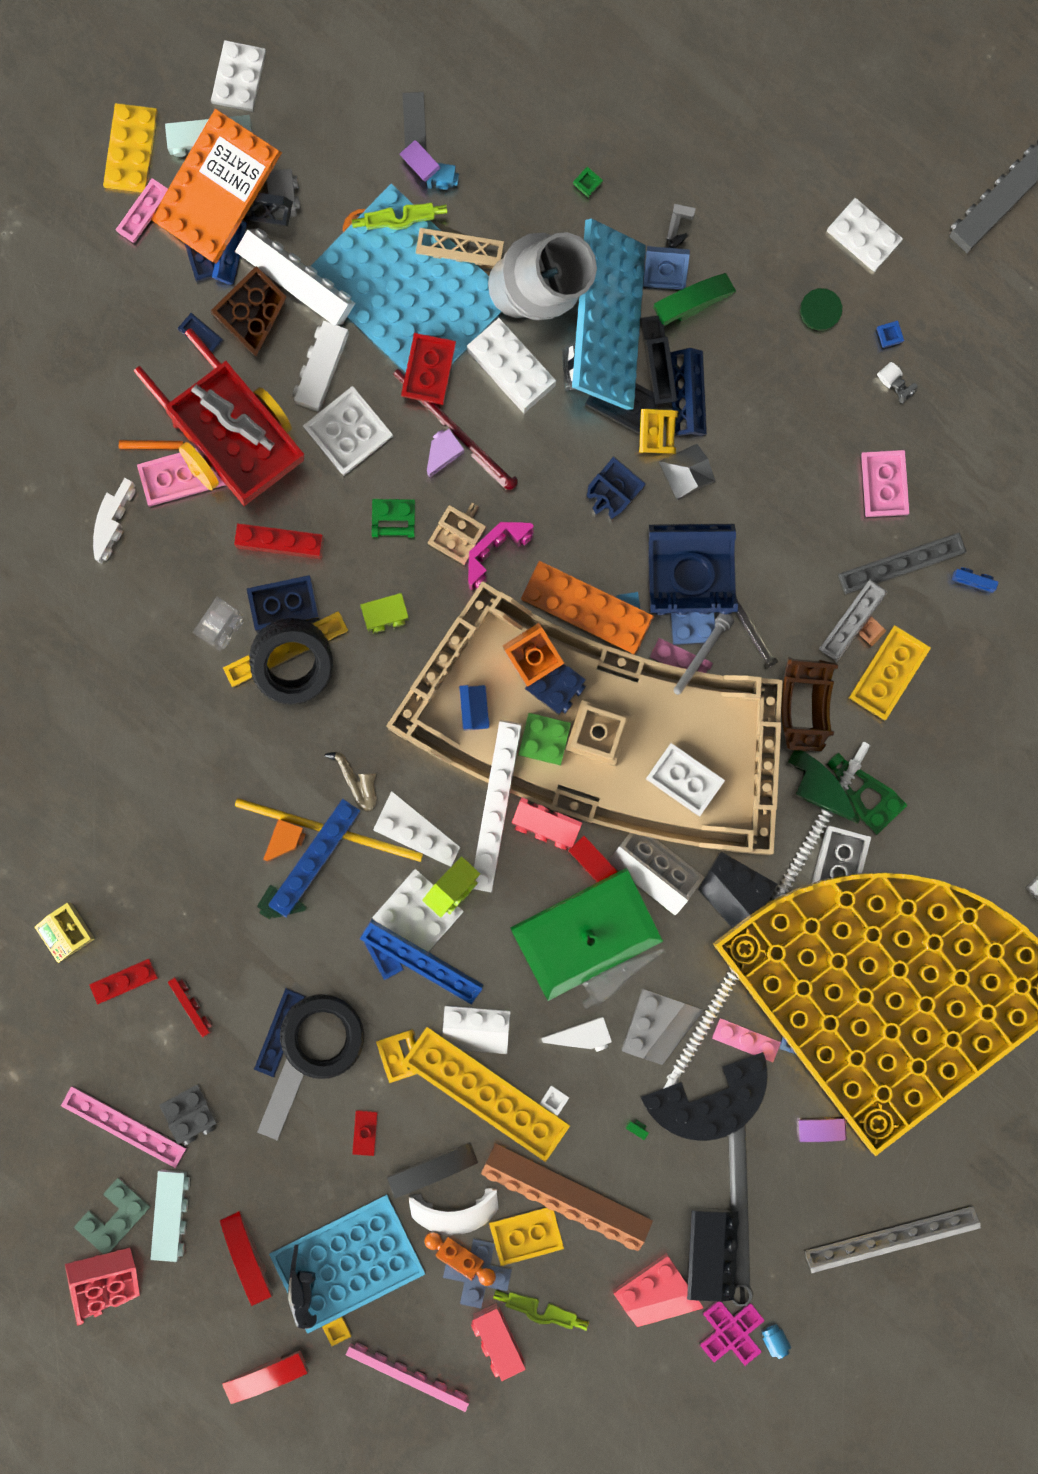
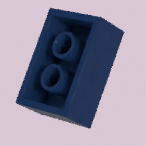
(283, 600)

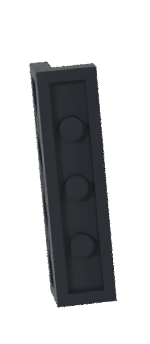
(267, 201)

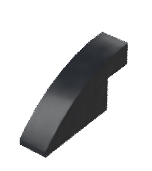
(658, 359)

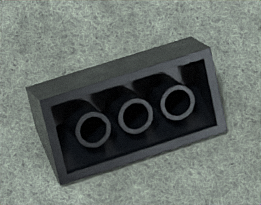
(712, 1255)

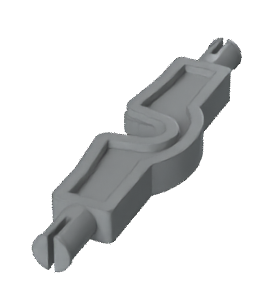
(223, 410)

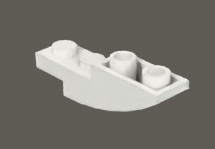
(106, 527)

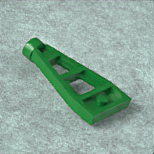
(882, 813)

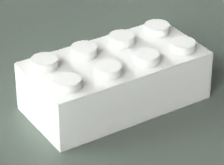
(511, 365)
(841, 854)

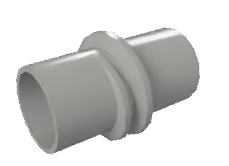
(542, 275)

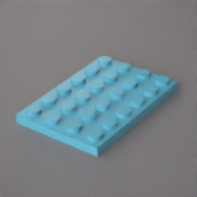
(352, 1260)

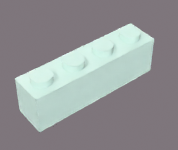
(183, 135)
(168, 1215)

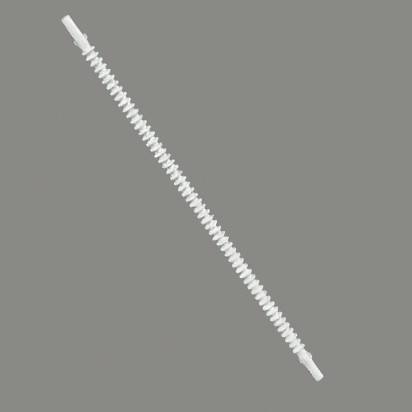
(674, 1077)

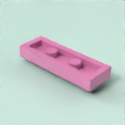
(142, 211)
(745, 1039)

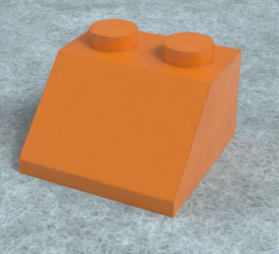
(533, 654)

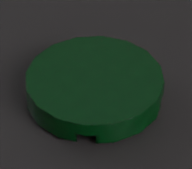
(821, 309)

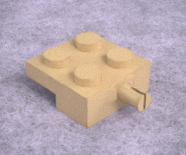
(457, 533)

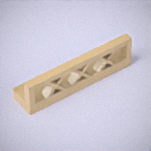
(483, 261)

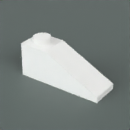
(585, 1035)

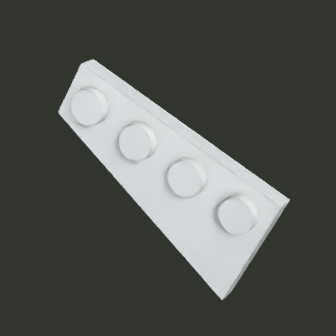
(411, 829)

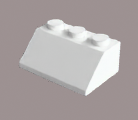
(477, 1029)

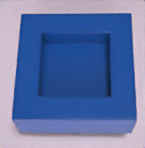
(890, 334)

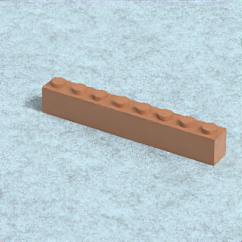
(567, 1197)

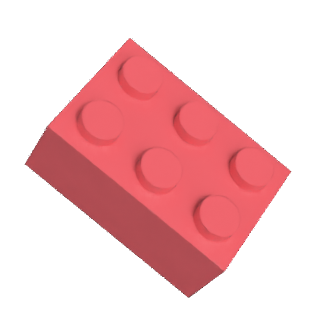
(498, 1342)

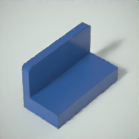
(474, 707)

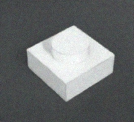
(554, 1100)

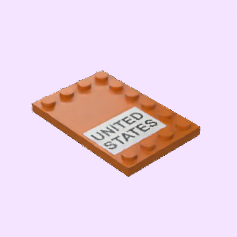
(216, 186)

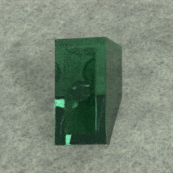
(268, 912)

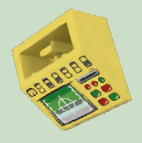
(64, 932)

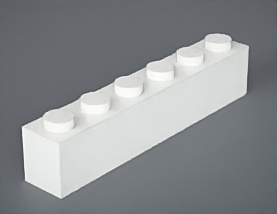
(295, 276)

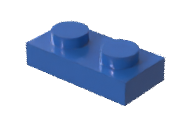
(982, 582)
(385, 964)

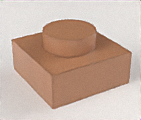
(872, 631)

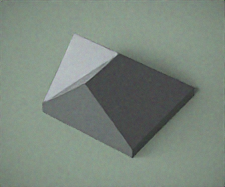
(687, 471)

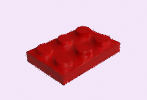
(428, 368)

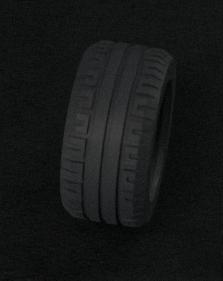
(291, 690)
(337, 1064)

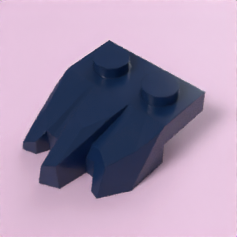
(614, 488)

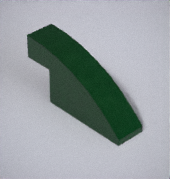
(822, 787)

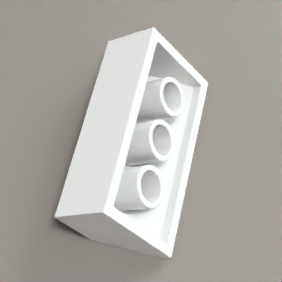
(657, 870)

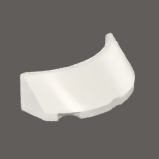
(454, 1222)

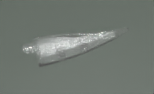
(612, 980)

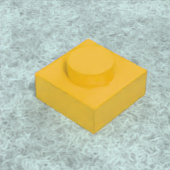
(337, 1331)

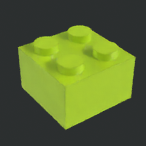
(452, 888)

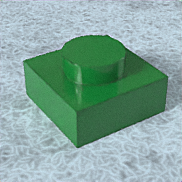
(587, 182)
(637, 1128)

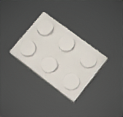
(238, 76)
(864, 234)
(685, 779)

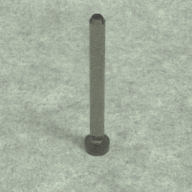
(770, 661)

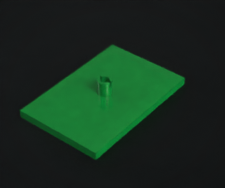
(558, 940)

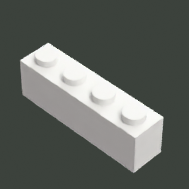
(321, 366)

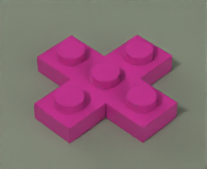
(732, 1332)

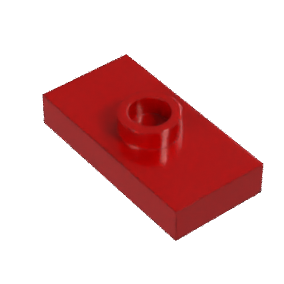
(365, 1133)

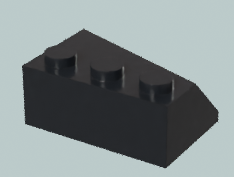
(735, 889)

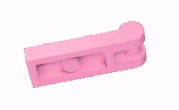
(672, 655)

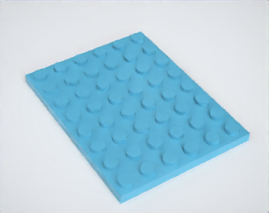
(406, 291)

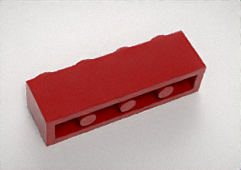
(279, 541)

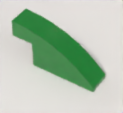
(694, 299)

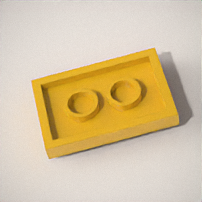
(526, 1236)

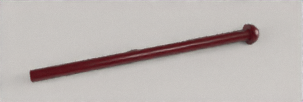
(478, 454)

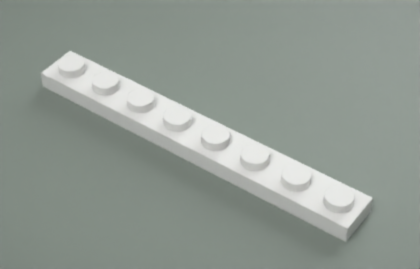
(496, 803)

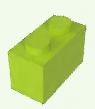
(385, 613)

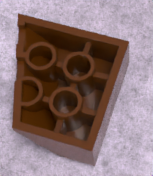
(250, 309)

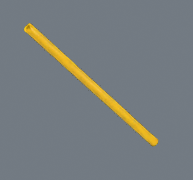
(318, 826)

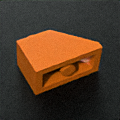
(284, 840)

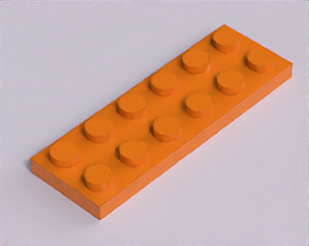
(587, 607)

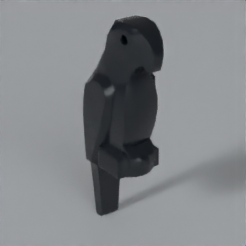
(301, 1294)

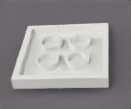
(348, 431)
(411, 917)

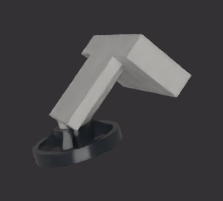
(678, 212)

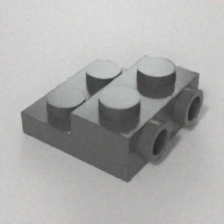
(189, 1115)

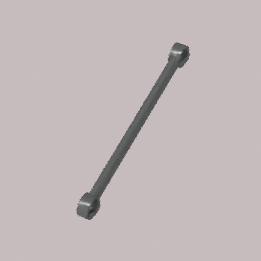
(739, 1203)

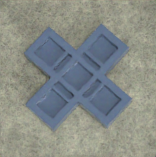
(473, 1290)

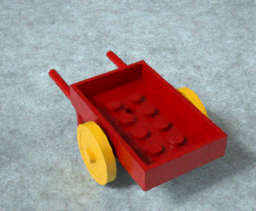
(236, 460)

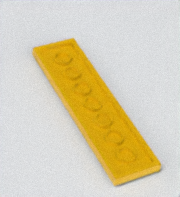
(486, 1094)

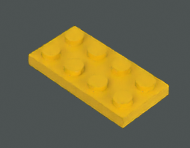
(130, 147)
(889, 672)

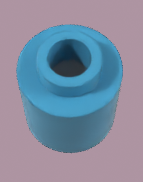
(776, 1341)

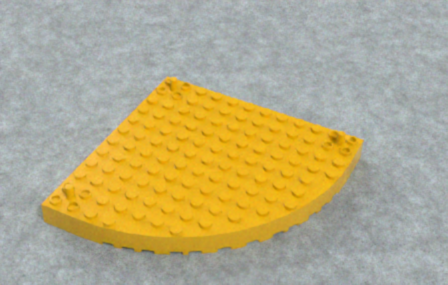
(889, 990)

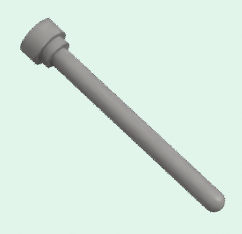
(722, 623)

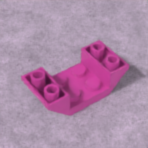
(518, 532)

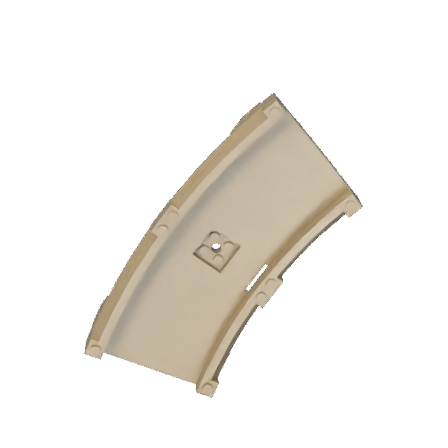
(717, 720)

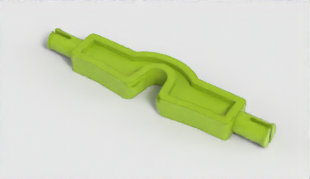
(387, 217)
(552, 1313)

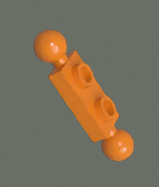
(460, 1259)

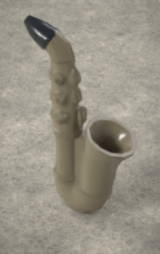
(363, 790)

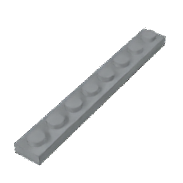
(892, 1239)

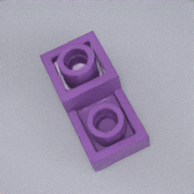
(420, 160)
(822, 1129)

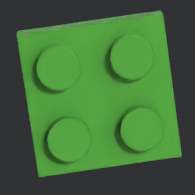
(544, 739)

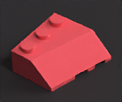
(546, 824)
(101, 1283)
(655, 1293)

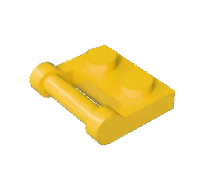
(652, 431)
(393, 1056)

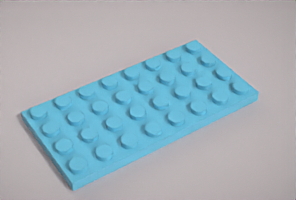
(610, 317)

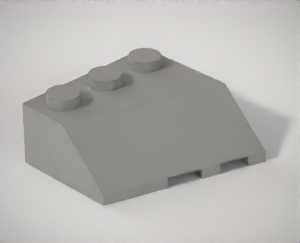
(658, 1026)

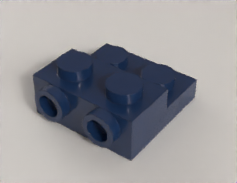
(558, 688)

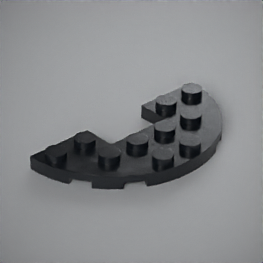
(715, 1114)

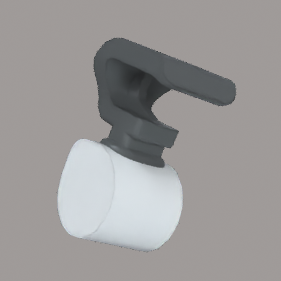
(891, 377)

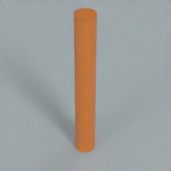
(149, 444)

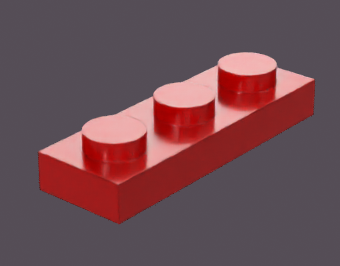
(123, 981)
(191, 1006)

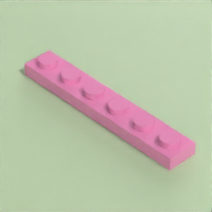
(123, 1126)
(417, 1380)

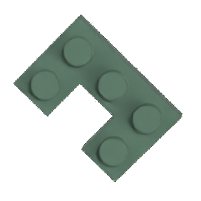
(130, 1210)

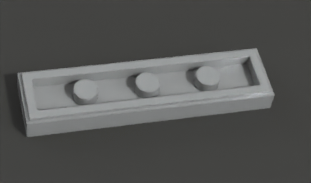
(853, 620)
(280, 1102)

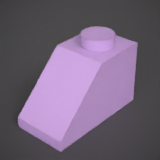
(443, 451)

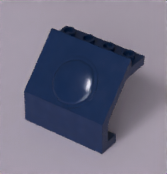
(692, 568)

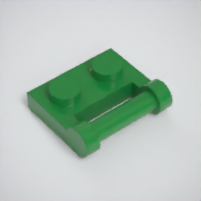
(393, 511)

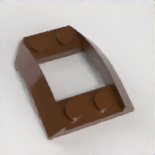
(820, 675)

